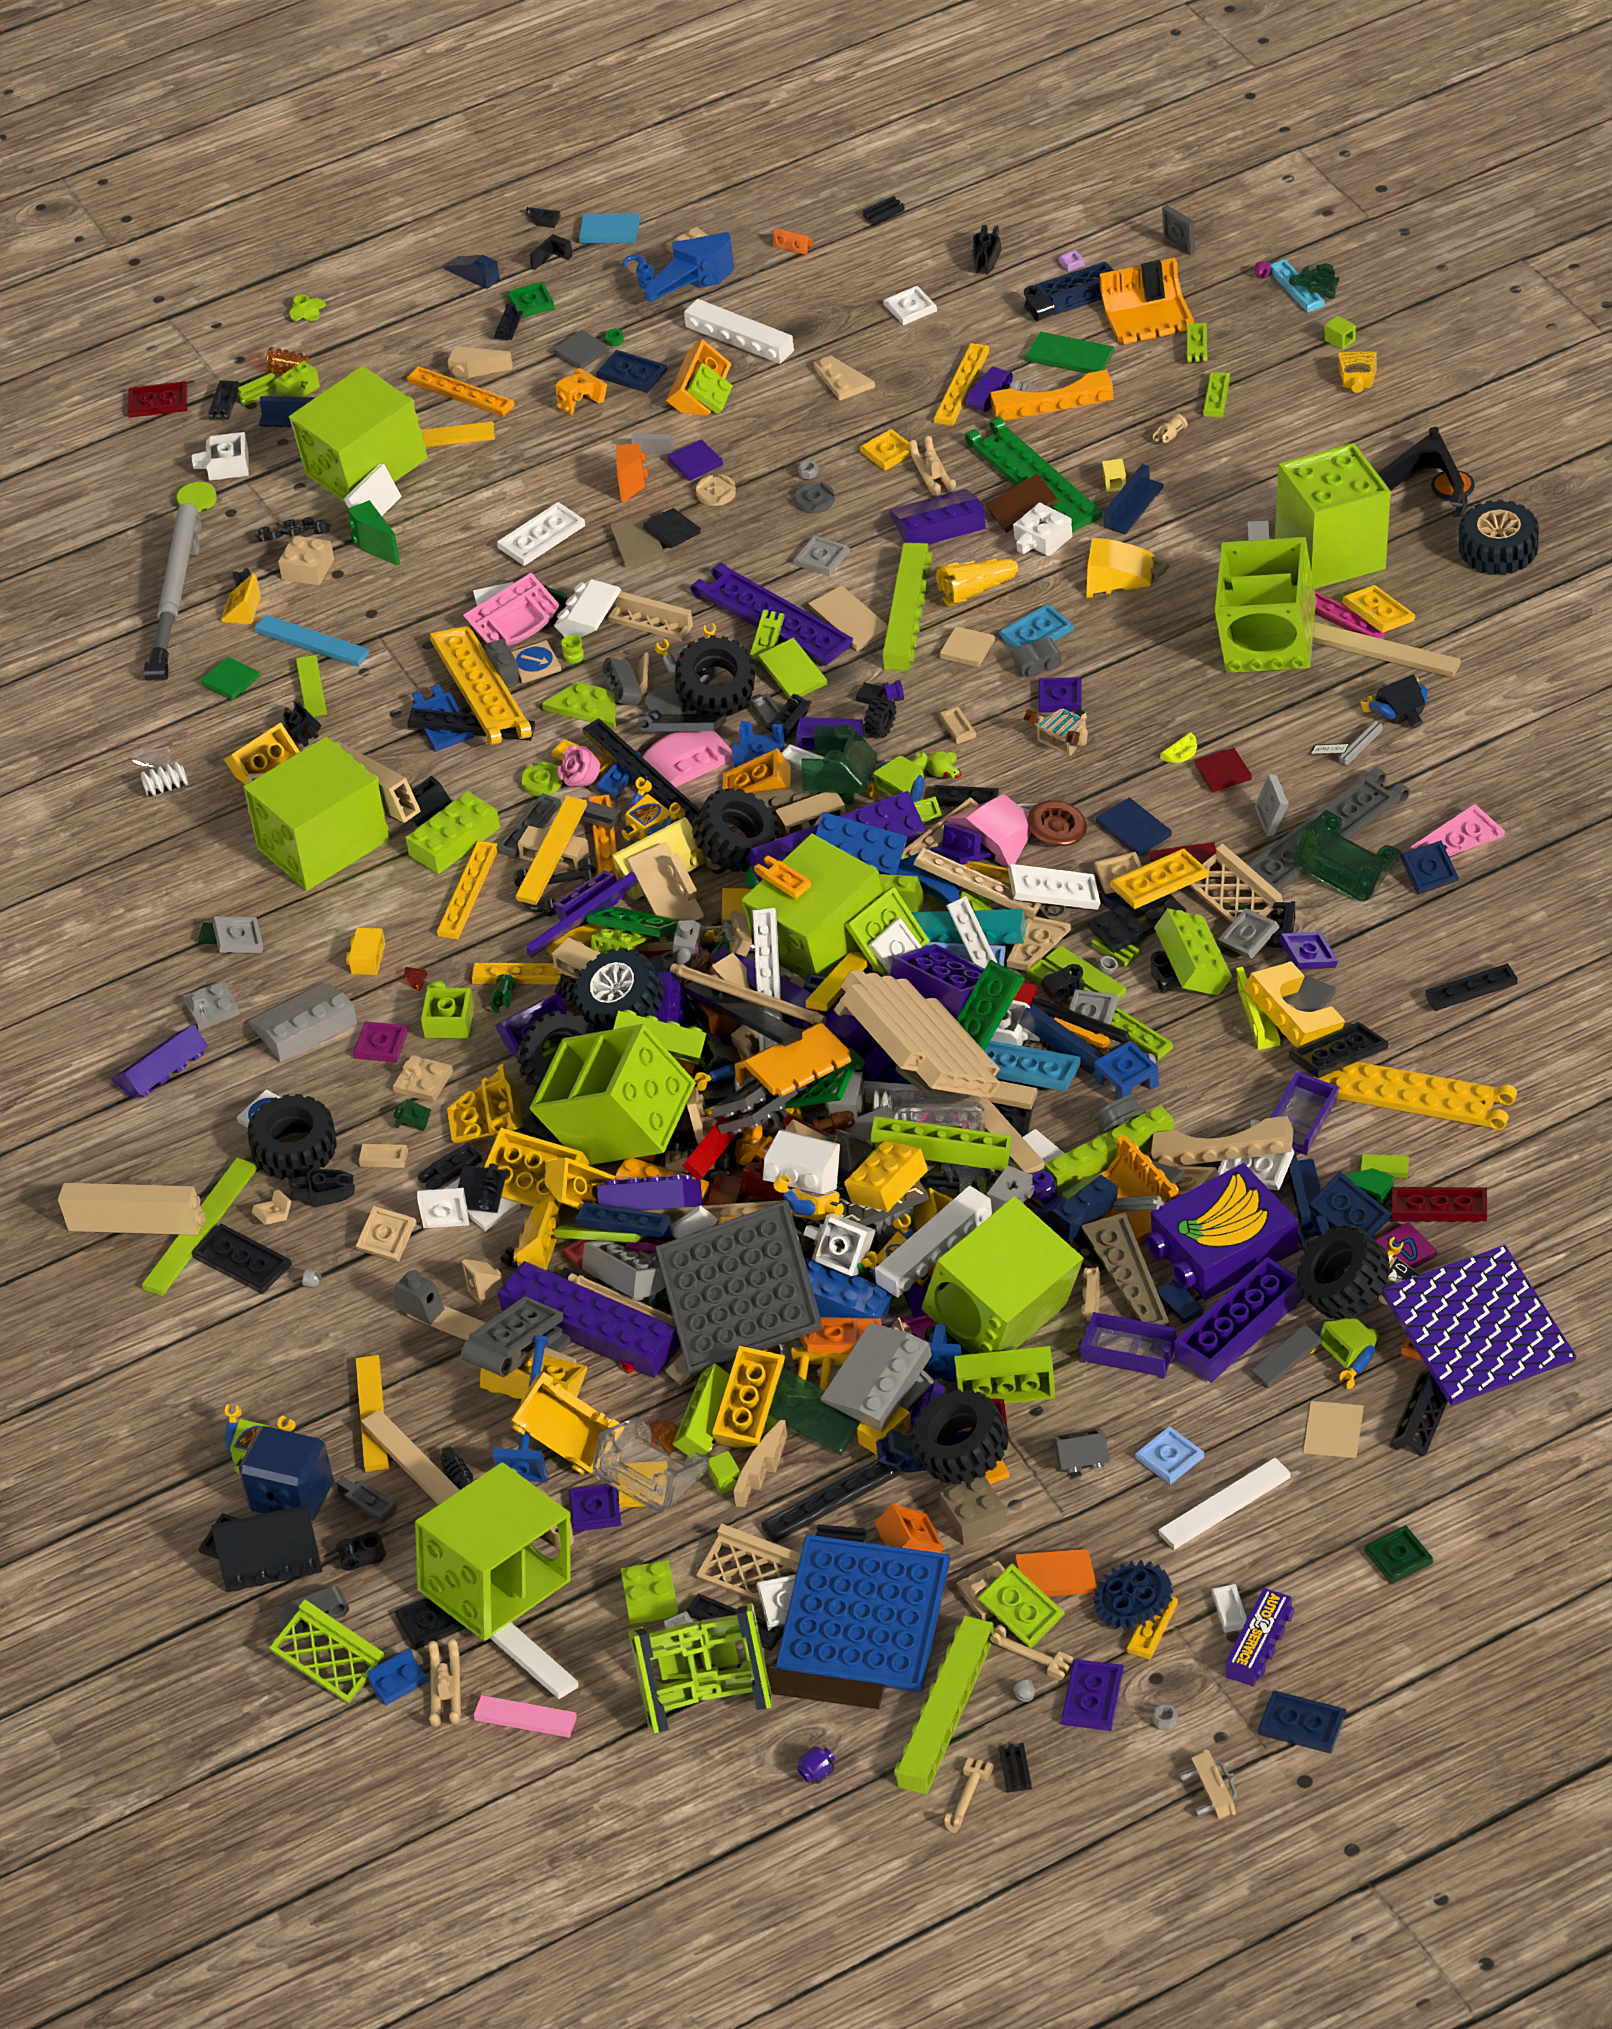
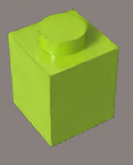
(1340, 332)
(723, 1472)

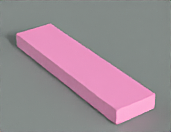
(525, 1716)

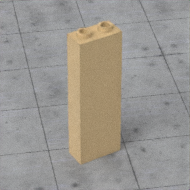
(396, 793)
(131, 1208)

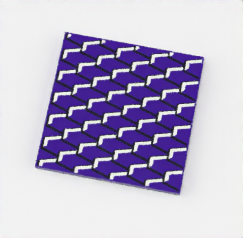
(1478, 1325)

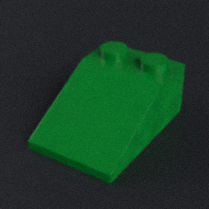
(372, 532)

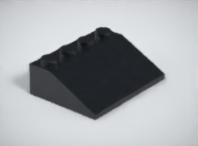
(267, 1548)

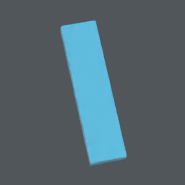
(1282, 271)

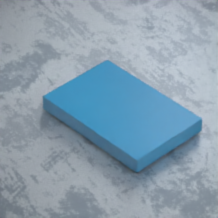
(610, 228)
(1039, 624)

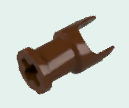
(836, 1121)

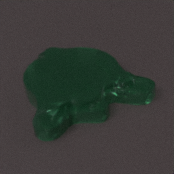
(1317, 280)

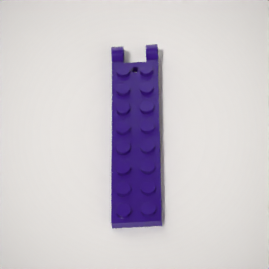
(749, 600)

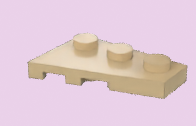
(842, 378)
(1039, 939)

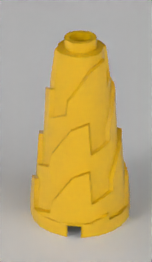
(973, 578)

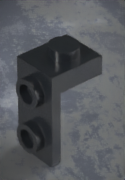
(552, 245)

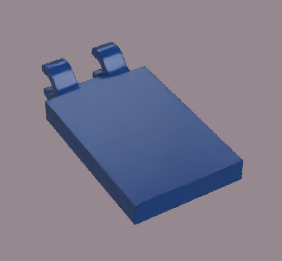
(440, 702)

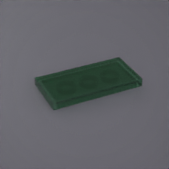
(803, 1411)

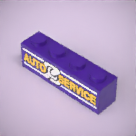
(1259, 1637)

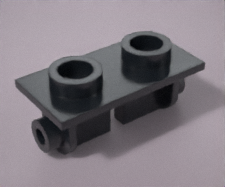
(508, 322)

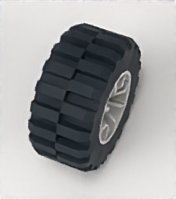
(615, 984)

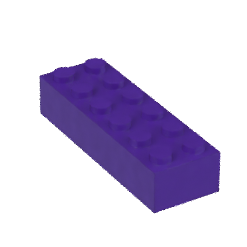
(1238, 1320)

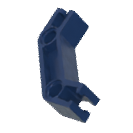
(900, 1452)

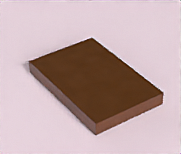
(1019, 500)

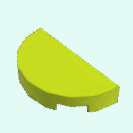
(1181, 750)

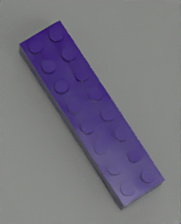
(891, 814)
(596, 1319)

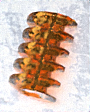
(283, 361)

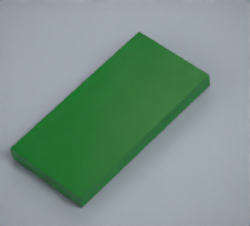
(1069, 353)
(634, 921)
(989, 1002)

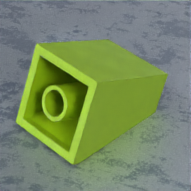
(907, 887)

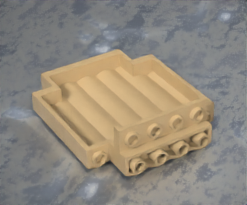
(918, 1034)

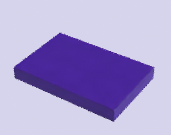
(1092, 1695)

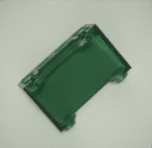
(1341, 861)

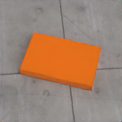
(1059, 1571)

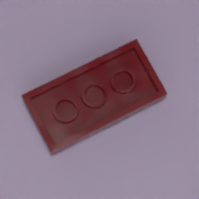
(1439, 1204)

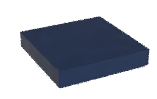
(1429, 867)

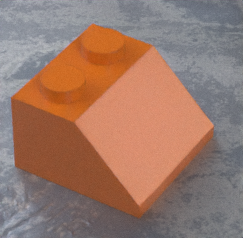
(630, 469)
(908, 1529)

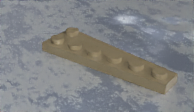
(1122, 1258)

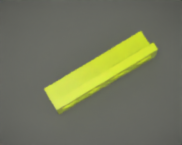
(1261, 1025)

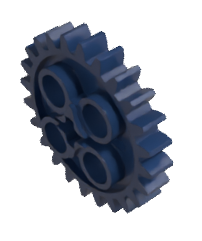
(1133, 1595)

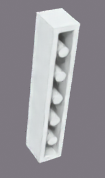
(739, 331)
(933, 1241)

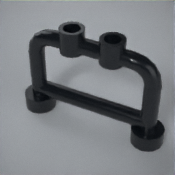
(585, 871)

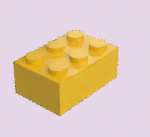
(886, 1175)

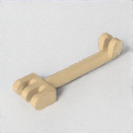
(1056, 1666)
(954, 1821)

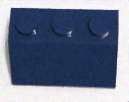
(1079, 1205)

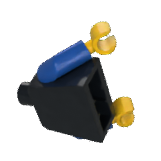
(1399, 701)
(717, 1060)

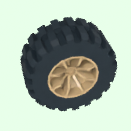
(1498, 537)

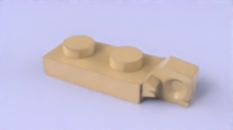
(1091, 1292)

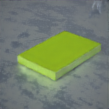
(792, 669)
(1021, 1606)

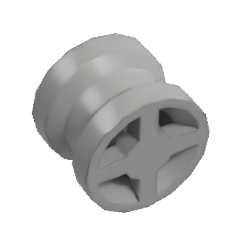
(1021, 386)

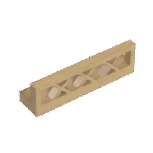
(654, 613)

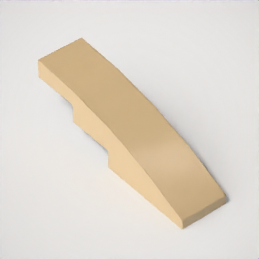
(763, 1459)

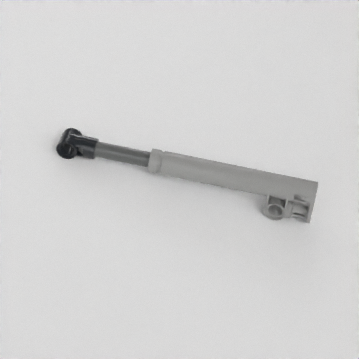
(183, 544)

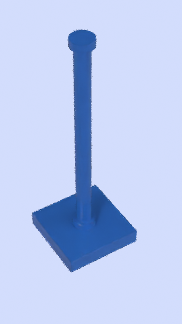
(527, 1462)

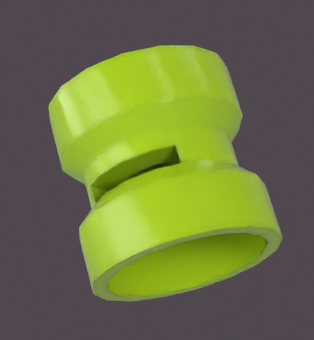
(572, 649)

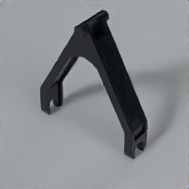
(1427, 454)

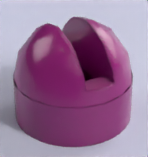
(1259, 269)

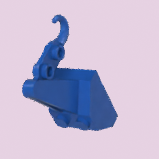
(696, 262)

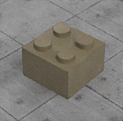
(973, 1509)

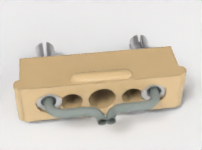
(738, 934)
(1213, 1784)

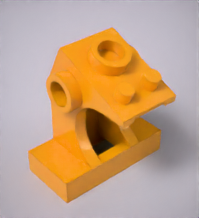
(574, 387)

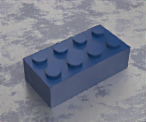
(864, 842)
(846, 1295)

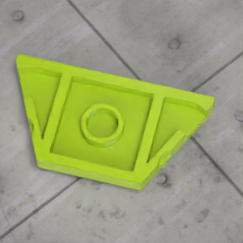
(584, 703)

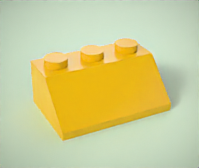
(262, 753)
(574, 1182)
(538, 1237)

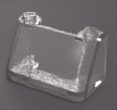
(938, 1108)
(642, 1470)

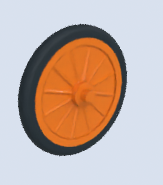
(1443, 489)

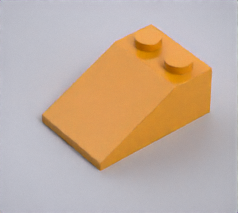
(760, 774)

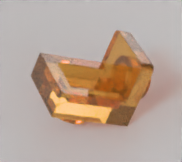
(664, 1434)

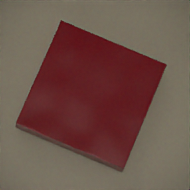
(1223, 769)

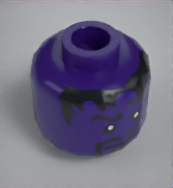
(1044, 1186)
(816, 1764)

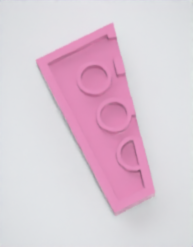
(1464, 832)

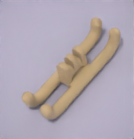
(932, 469)
(443, 1685)

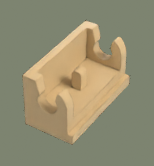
(744, 1041)

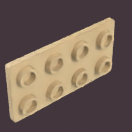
(666, 883)

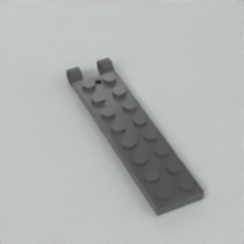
(1355, 809)

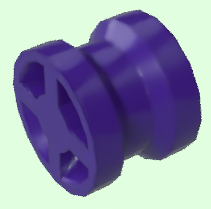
(893, 691)

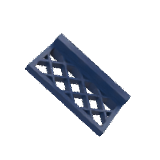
(1075, 294)

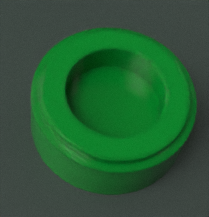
(614, 337)

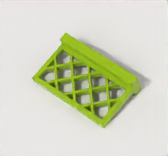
(335, 1632)

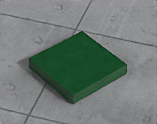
(1398, 1554)

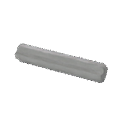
(1361, 742)
(1138, 1203)

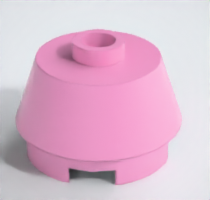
(579, 766)

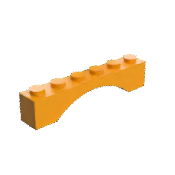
(1015, 404)

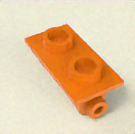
(791, 241)

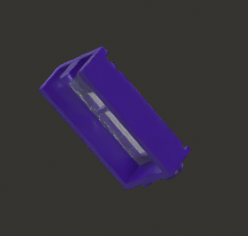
(1307, 1105)
(1128, 1344)

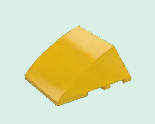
(1117, 566)
(486, 1110)

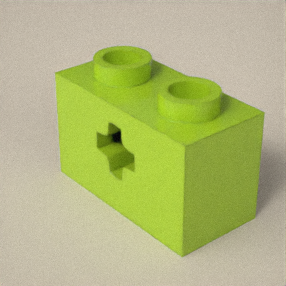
(297, 381)

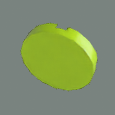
(198, 494)
(541, 779)

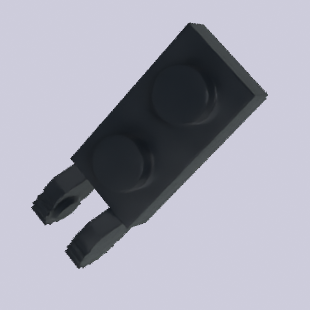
(449, 1166)

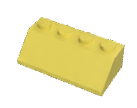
(680, 841)

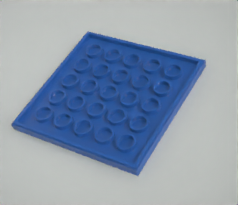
(863, 1612)

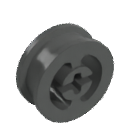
(1118, 1113)

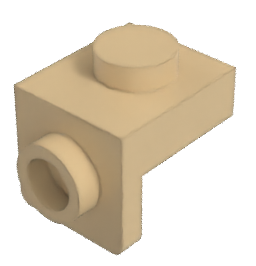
(274, 1210)

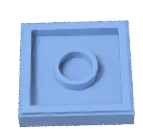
(1169, 1455)

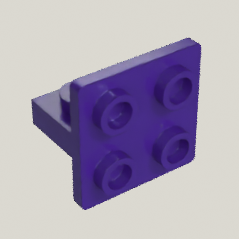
(961, 845)

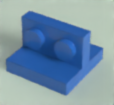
(943, 1356)

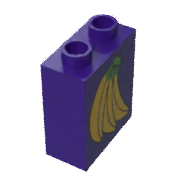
(1222, 1231)

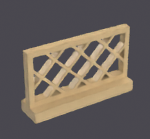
(1244, 874)
(746, 1545)

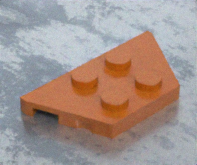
(837, 1335)

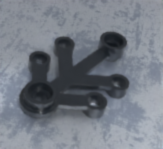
(290, 528)
(681, 1141)

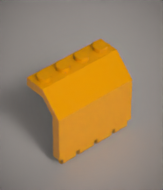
(1133, 316)
(795, 1064)
(1137, 1177)

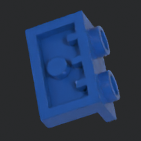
(396, 1677)

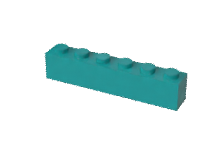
(998, 926)

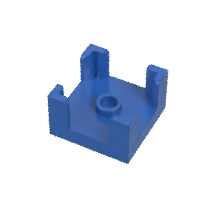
(755, 745)
(1126, 1069)

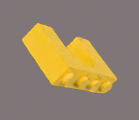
(1300, 1027)

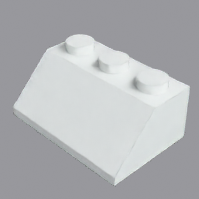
(586, 608)
(805, 1160)

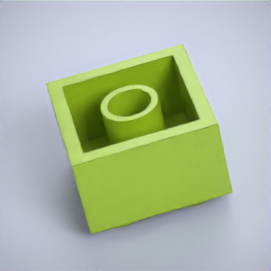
(447, 1013)
(649, 1592)

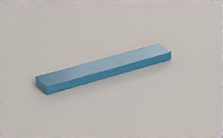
(312, 640)

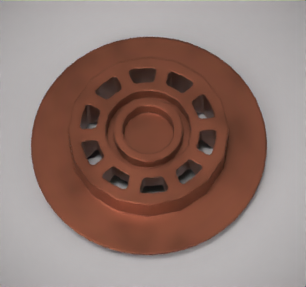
(1057, 823)

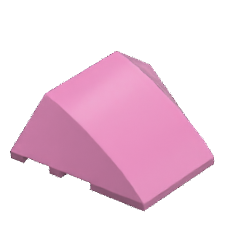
(1001, 827)

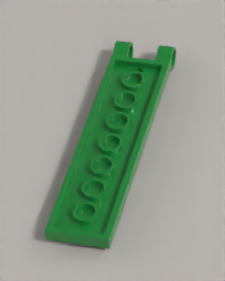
(1020, 462)

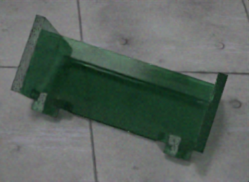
(846, 762)

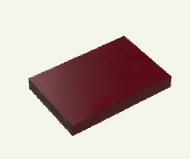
(158, 399)
(1200, 852)

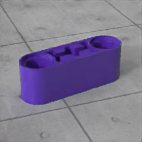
(993, 380)

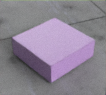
(1071, 260)

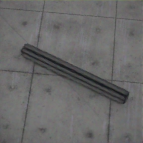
(1080, 1020)

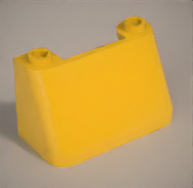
(561, 1422)

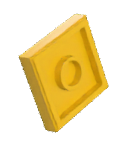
(887, 449)

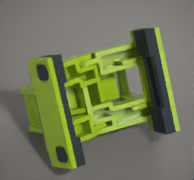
(676, 1658)

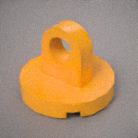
(749, 1143)

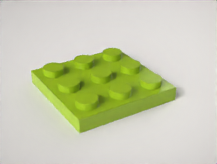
(876, 918)

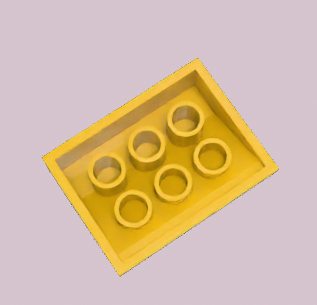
(526, 1165)

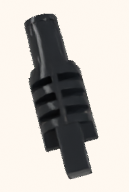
(456, 1468)

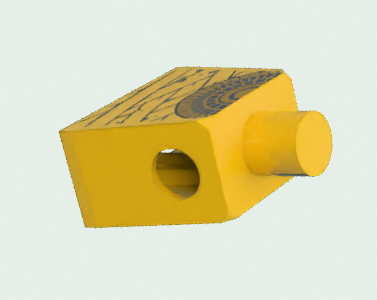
(1357, 369)

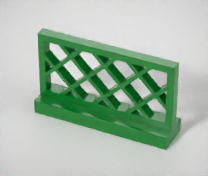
(824, 1096)

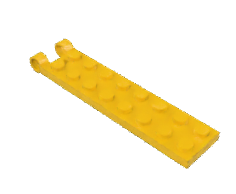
(480, 683)
(1422, 1094)

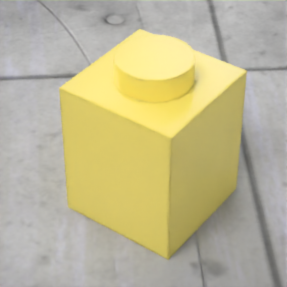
(1114, 475)

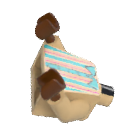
(1061, 729)

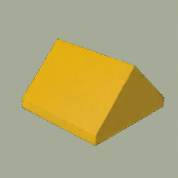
(242, 602)

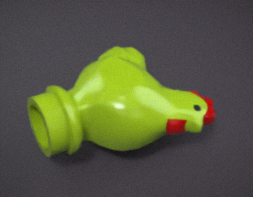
(941, 764)

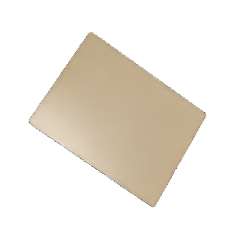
(1333, 1429)

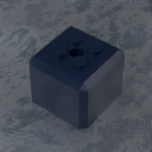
(285, 1471)

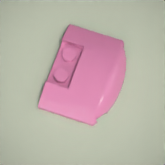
(514, 612)
(688, 755)

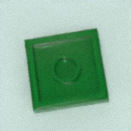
(531, 299)
(230, 678)

